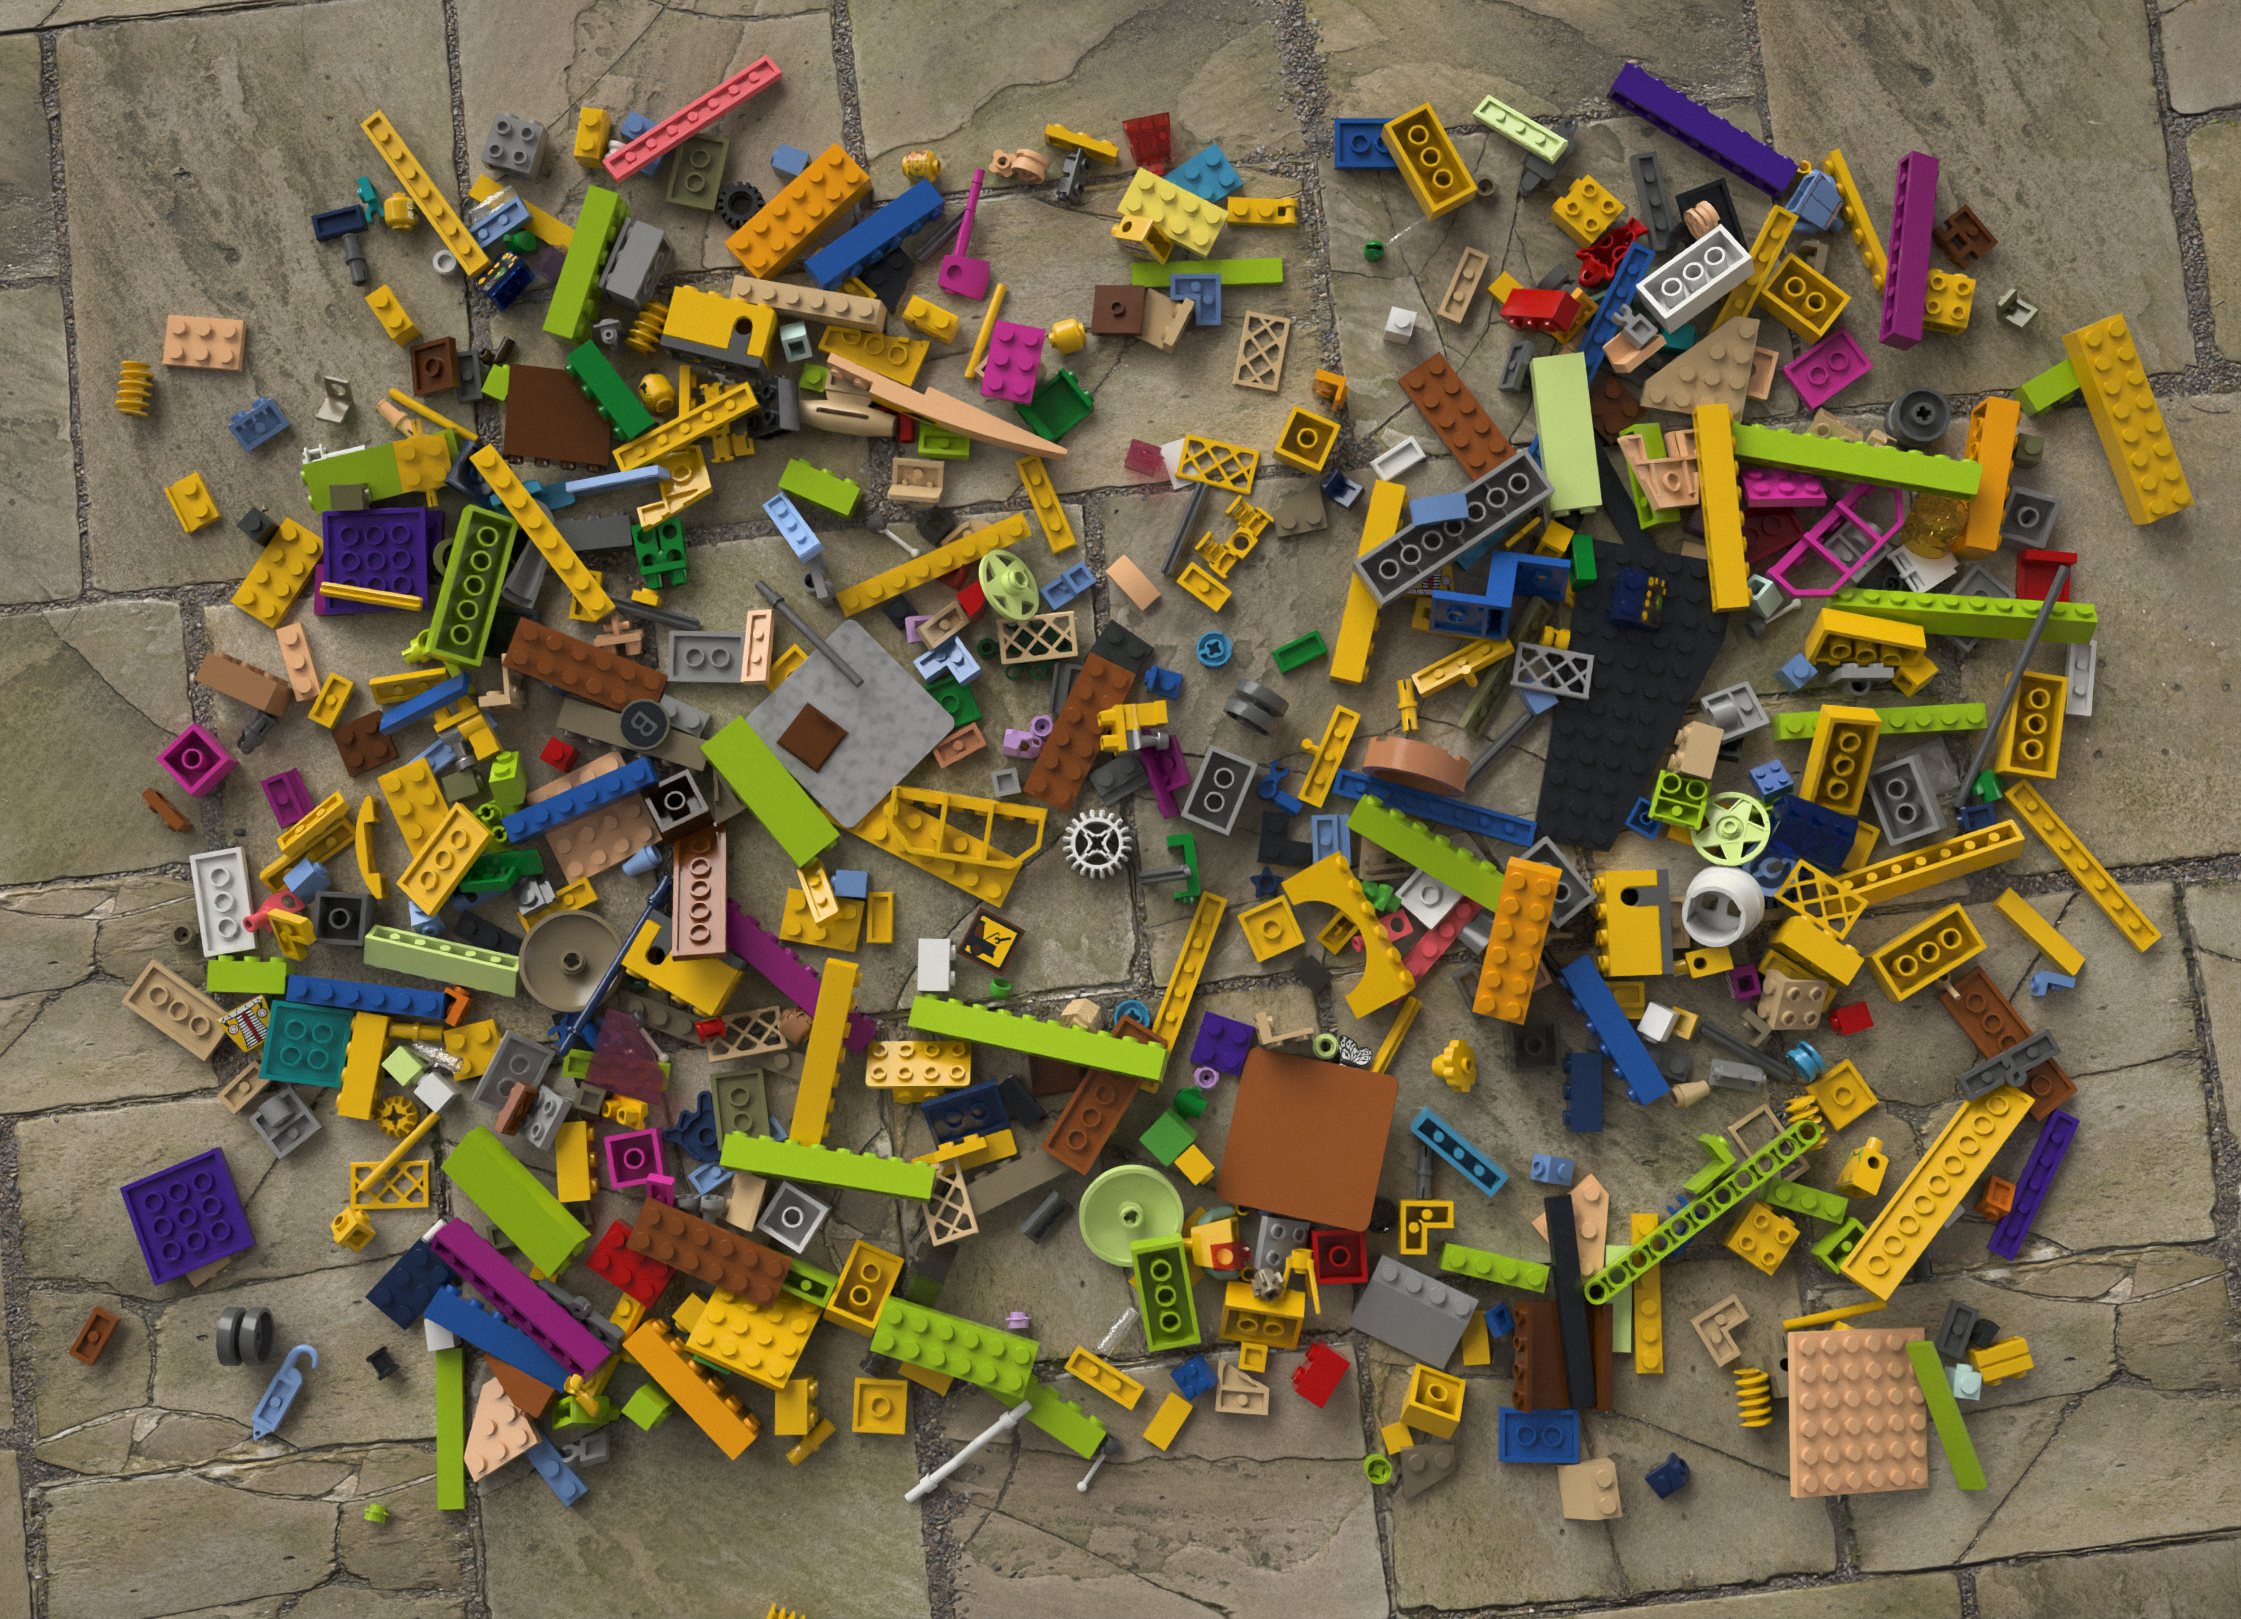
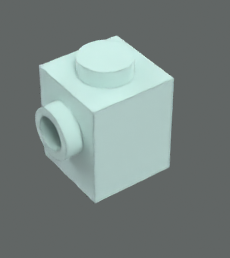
(795, 341)
(1764, 596)
(1964, 1381)

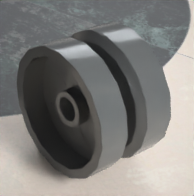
(1917, 418)
(1256, 707)
(245, 1336)

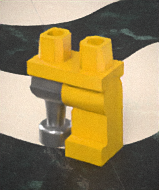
(465, 726)
(1126, 727)

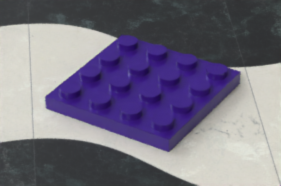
(376, 552)
(188, 1216)

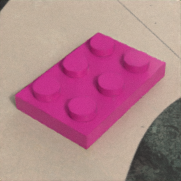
(1013, 362)
(1826, 368)
(1781, 488)

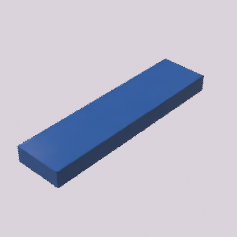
(425, 704)

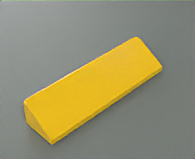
(320, 849)
(2038, 932)

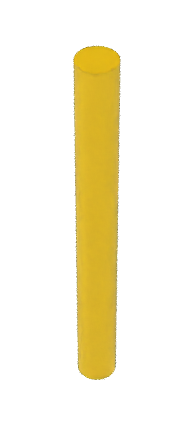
(985, 331)
(431, 414)
(409, 1141)
(1832, 1315)

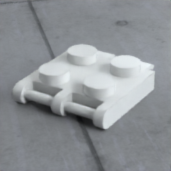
(1922, 572)

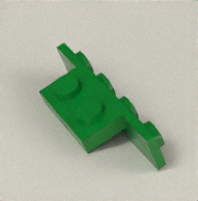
(500, 870)

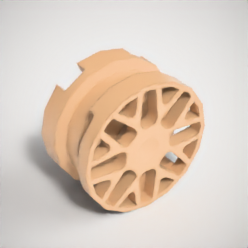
(1030, 166)
(1701, 219)

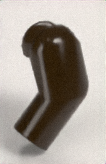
(497, 355)

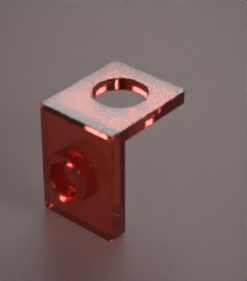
(956, 578)
(1240, 1251)

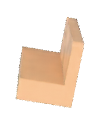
(1625, 356)

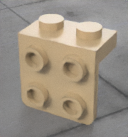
(916, 481)
(1791, 1003)

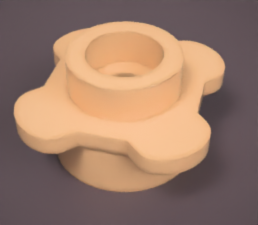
(996, 167)

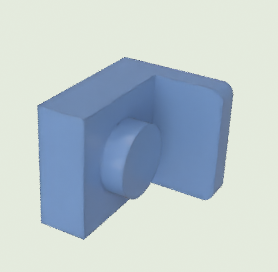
(2047, 980)

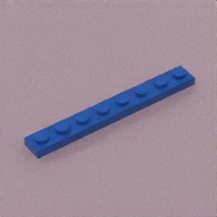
(1437, 808)

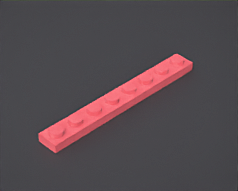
(692, 119)

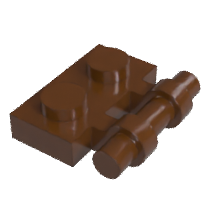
(1969, 232)

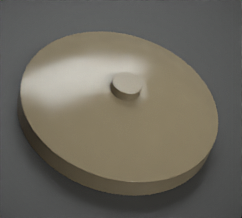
(568, 958)

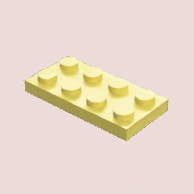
(1181, 215)

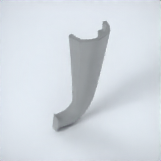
(527, 575)

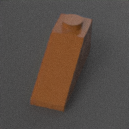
(523, 1390)

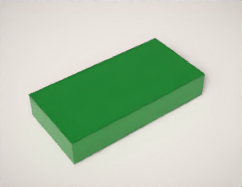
(1299, 652)

